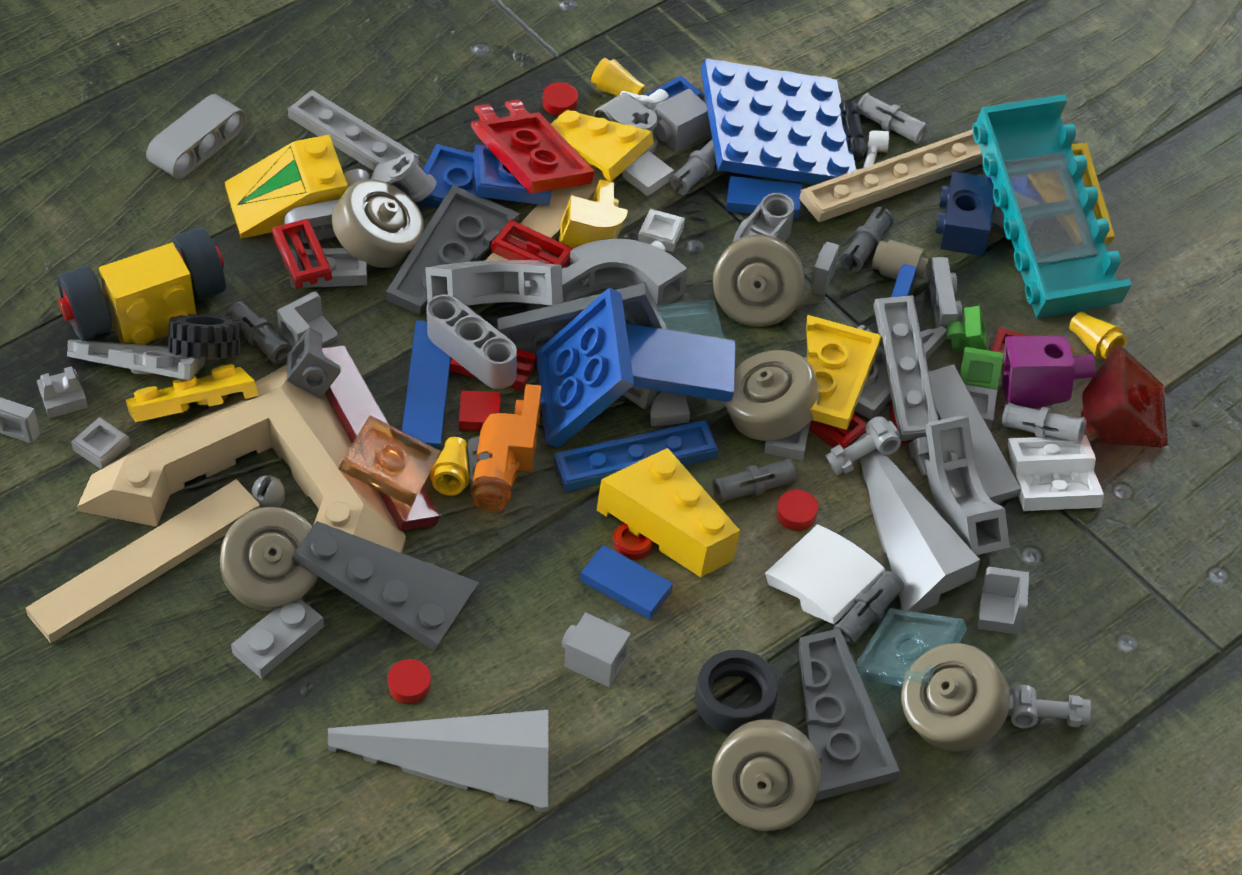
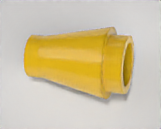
(614, 78)
(1097, 334)
(451, 469)

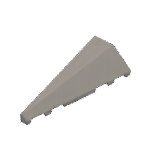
(914, 536)
(484, 752)

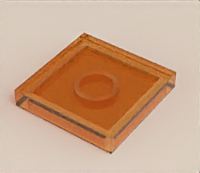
(389, 460)

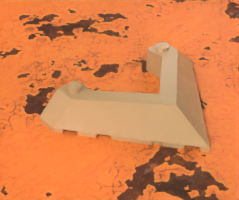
(283, 418)

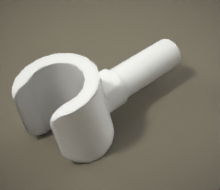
(650, 101)
(877, 142)

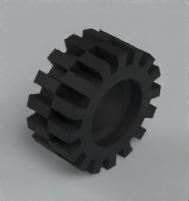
(204, 336)

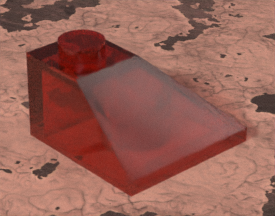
(1125, 403)

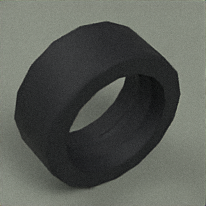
(740, 664)

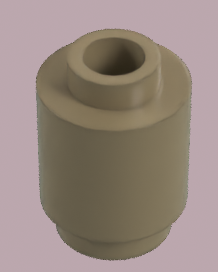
(894, 254)

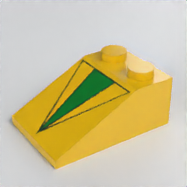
(290, 178)

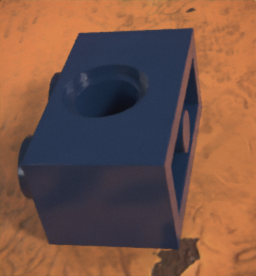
(967, 213)

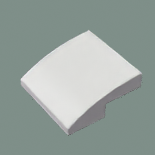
(1055, 473)
(825, 573)

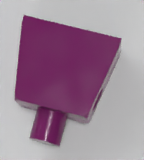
(1041, 370)

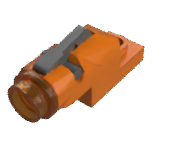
(503, 449)

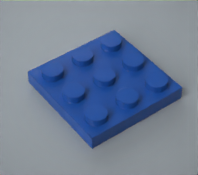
(584, 368)

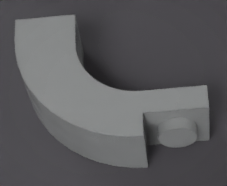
(621, 265)
(497, 282)
(958, 487)

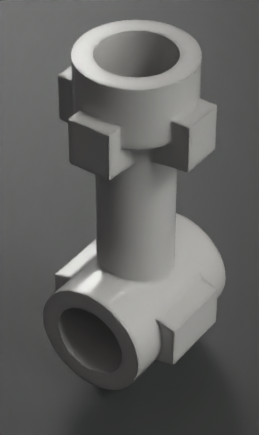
(881, 436)
(1026, 707)

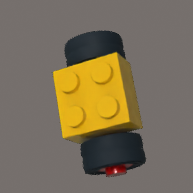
(143, 289)

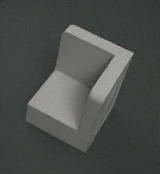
(300, 315)
(1003, 600)

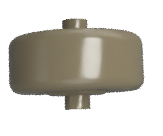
(377, 223)
(758, 280)
(773, 395)
(259, 560)
(963, 700)
(766, 775)

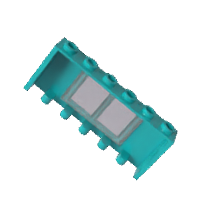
(1048, 207)

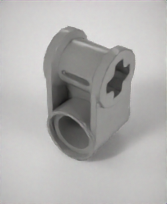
(628, 111)
(406, 176)
(770, 218)

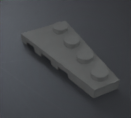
(455, 234)
(536, 327)
(393, 585)
(842, 718)

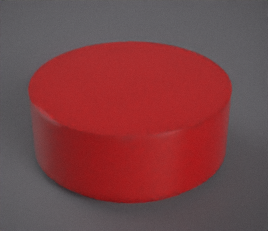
(560, 98)
(797, 510)
(630, 545)
(409, 681)

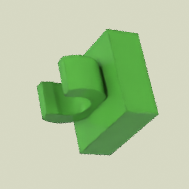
(968, 334)
(981, 368)

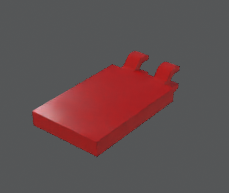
(531, 148)

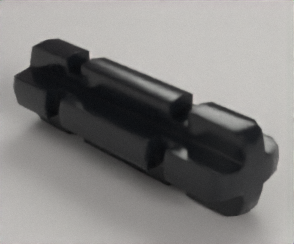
(853, 130)

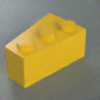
(672, 510)

